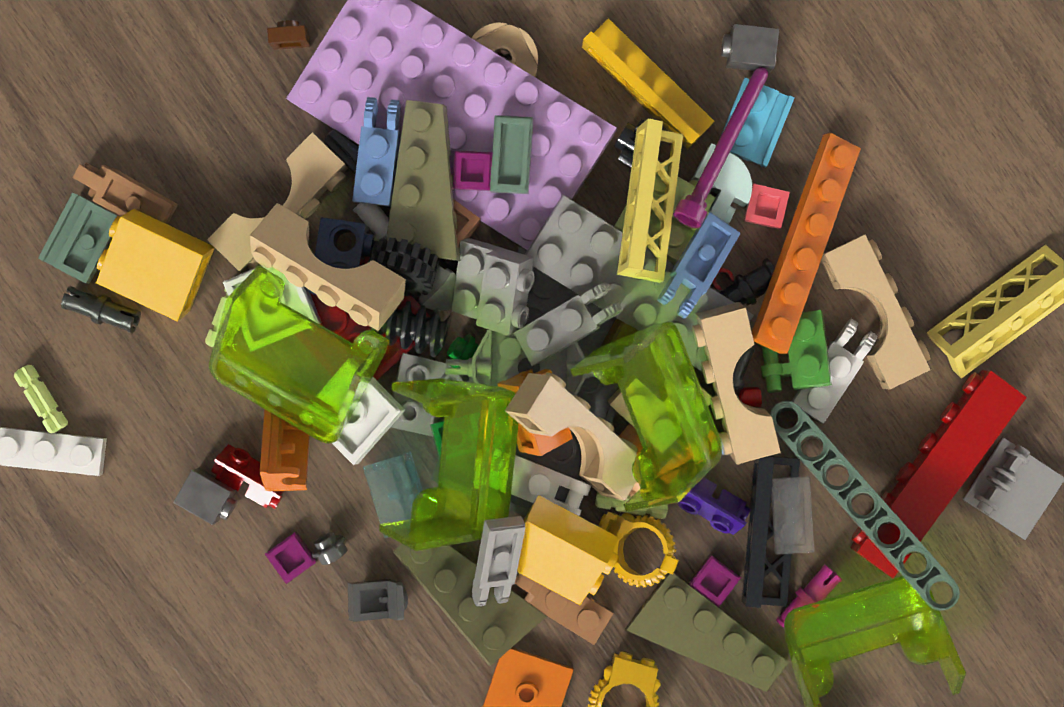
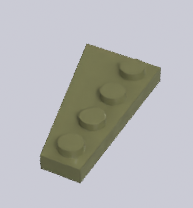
(423, 182)
(449, 582)
(698, 629)

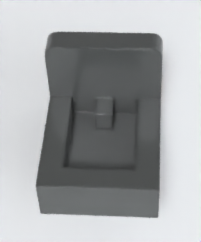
(376, 600)

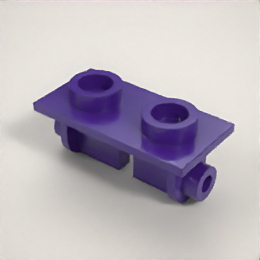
(724, 513)

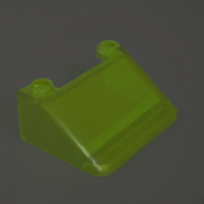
(290, 360)

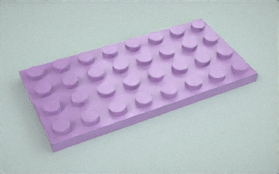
(412, 55)

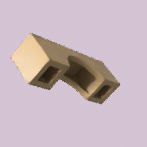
(313, 172)
(364, 292)
(725, 338)
(897, 353)
(547, 407)

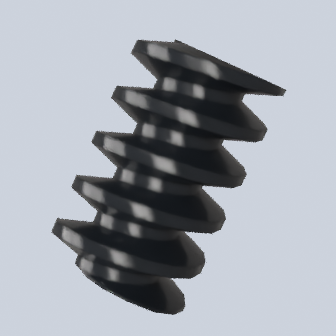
(416, 328)

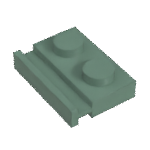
(79, 238)

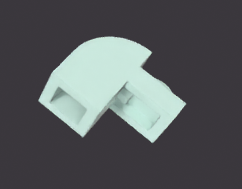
(731, 185)

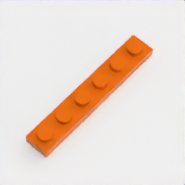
(805, 243)

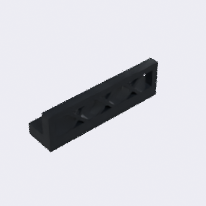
(758, 535)

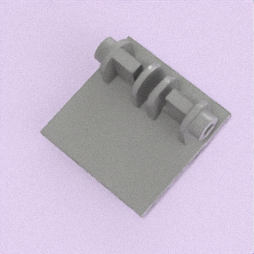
(414, 368)
(1014, 488)

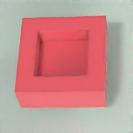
(766, 206)

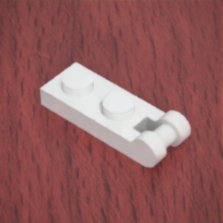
(534, 480)

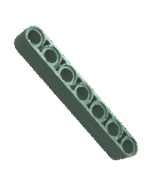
(870, 523)

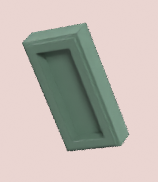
(511, 154)

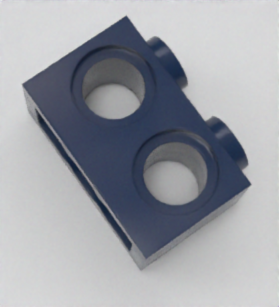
(327, 247)

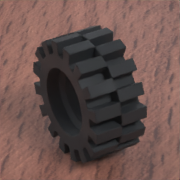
(409, 262)

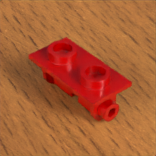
(236, 466)

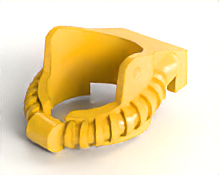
(622, 527)
(628, 671)

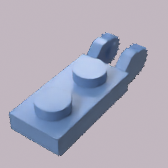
(377, 155)
(700, 262)

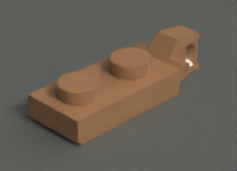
(122, 193)
(584, 620)

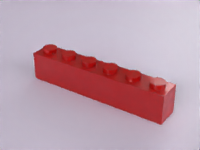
(944, 462)

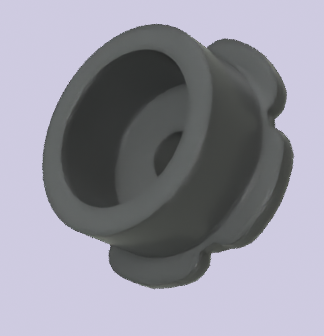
(329, 548)

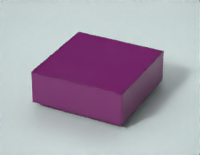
(472, 170)
(291, 557)
(714, 580)

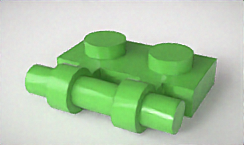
(807, 357)

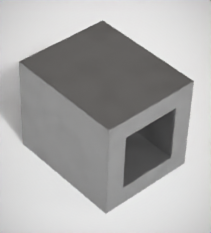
(750, 47)
(206, 497)

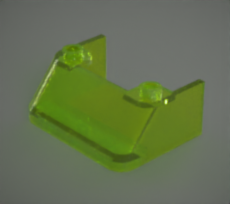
(665, 409)
(473, 467)
(862, 623)

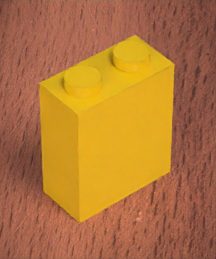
(153, 264)
(565, 551)

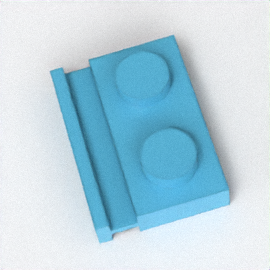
(762, 125)

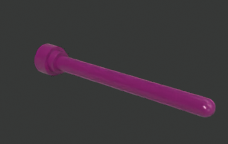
(692, 209)

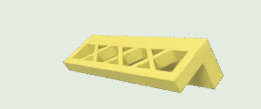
(641, 201)
(1018, 314)

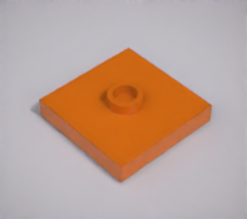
(527, 681)

